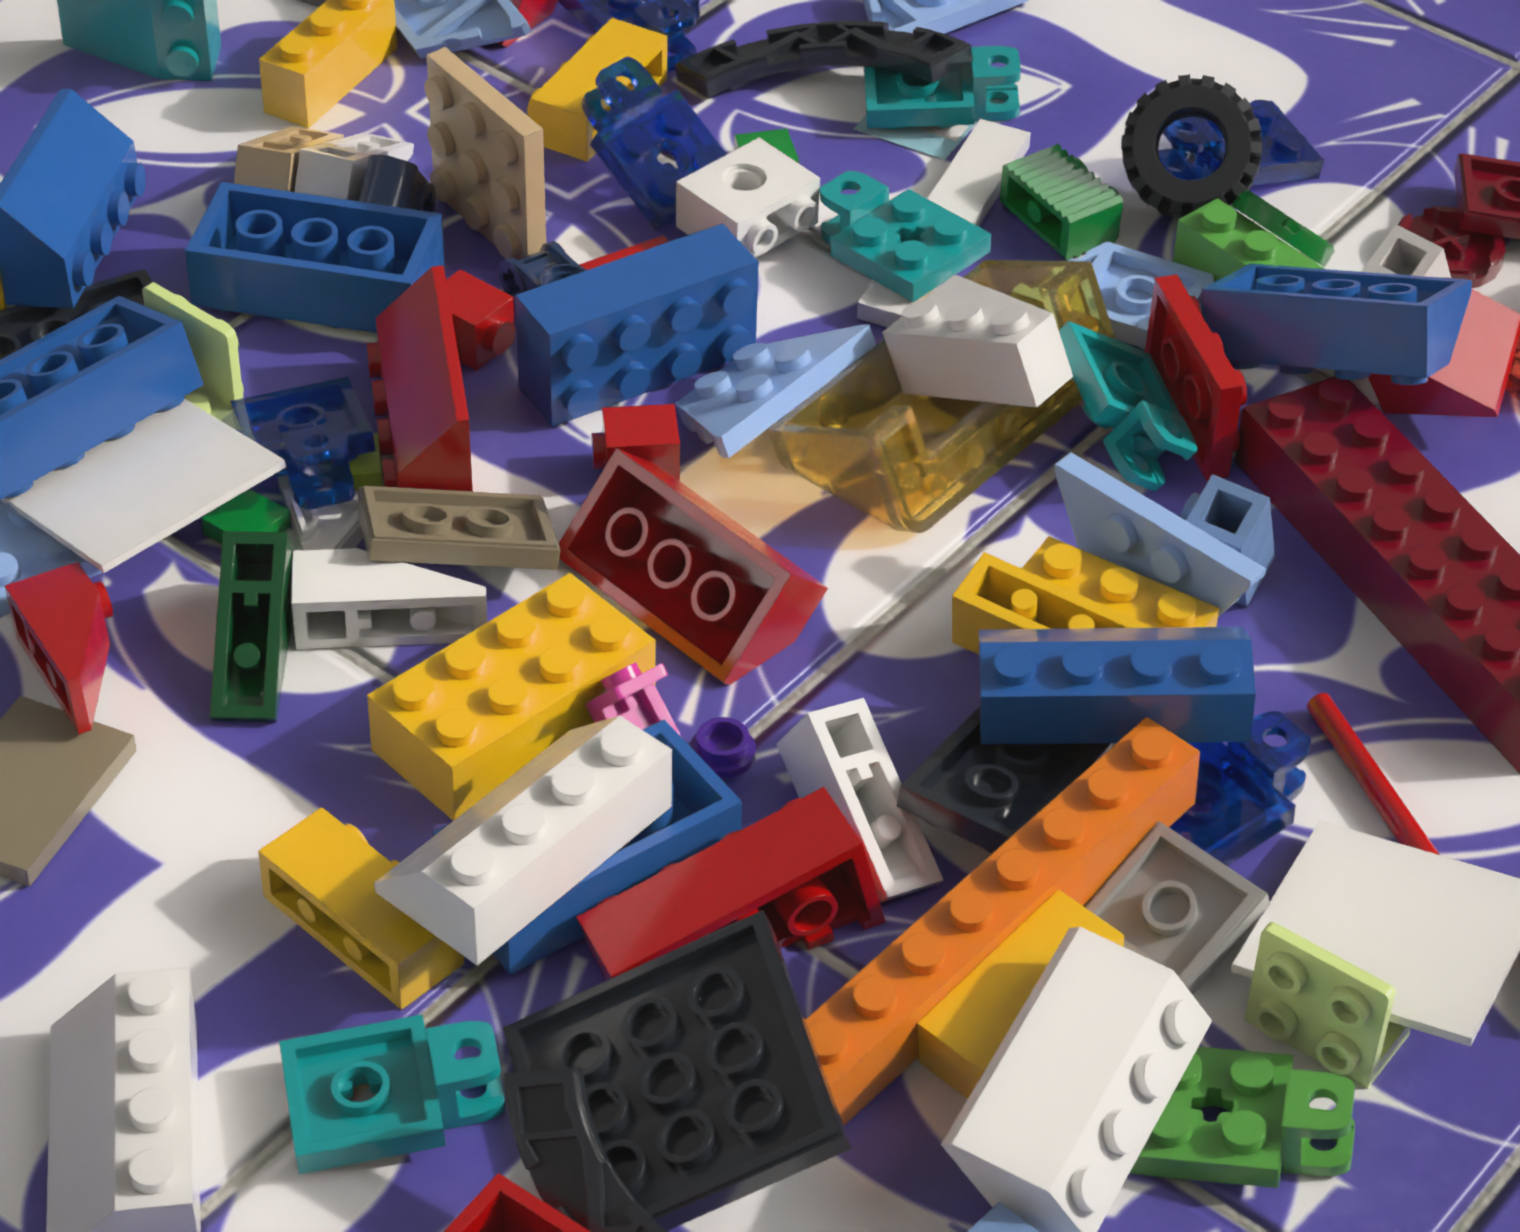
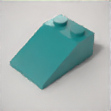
(146, 35)

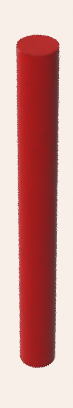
(1368, 773)

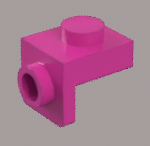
(633, 697)

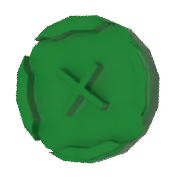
(1284, 227)

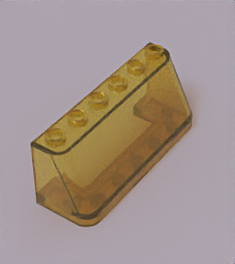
(919, 454)

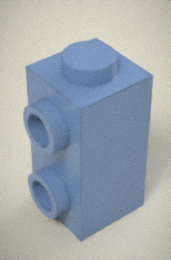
(1236, 519)

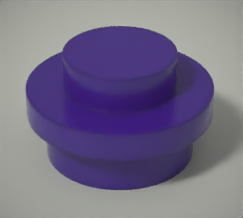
(725, 746)

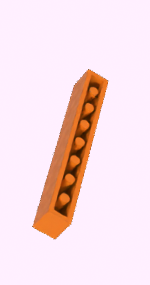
(1072, 845)

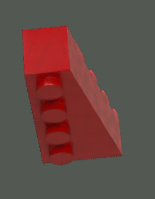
(793, 865)

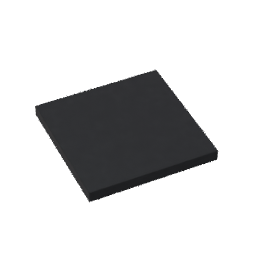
(695, 1072)

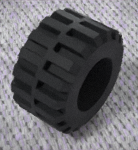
(1180, 100)

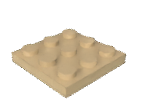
(485, 157)

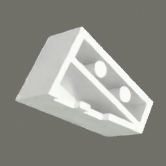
(977, 347)

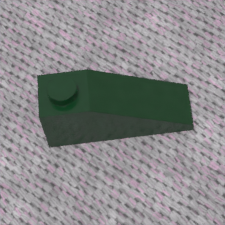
(252, 626)

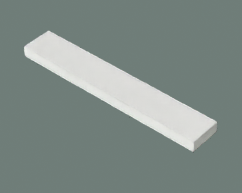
(966, 190)

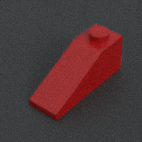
(65, 635)

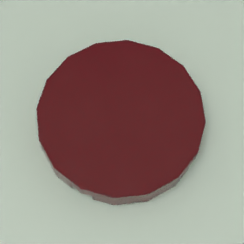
(1467, 253)

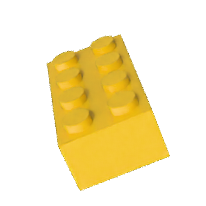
(502, 693)

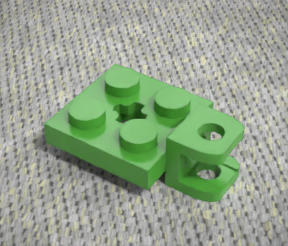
(1264, 1123)

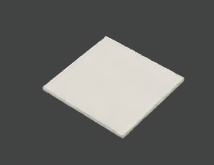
(145, 484)
(1407, 917)

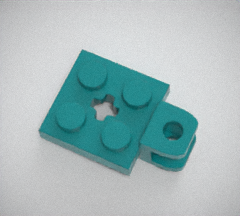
(950, 101)
(898, 241)
(1128, 394)
(414, 1082)

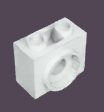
(753, 193)

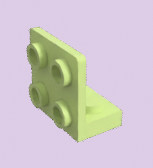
(214, 350)
(1323, 1006)

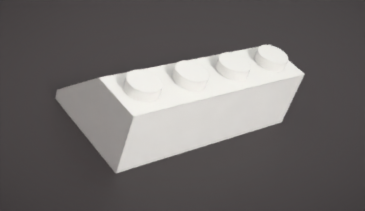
(533, 837)
(1077, 1084)
(125, 1108)

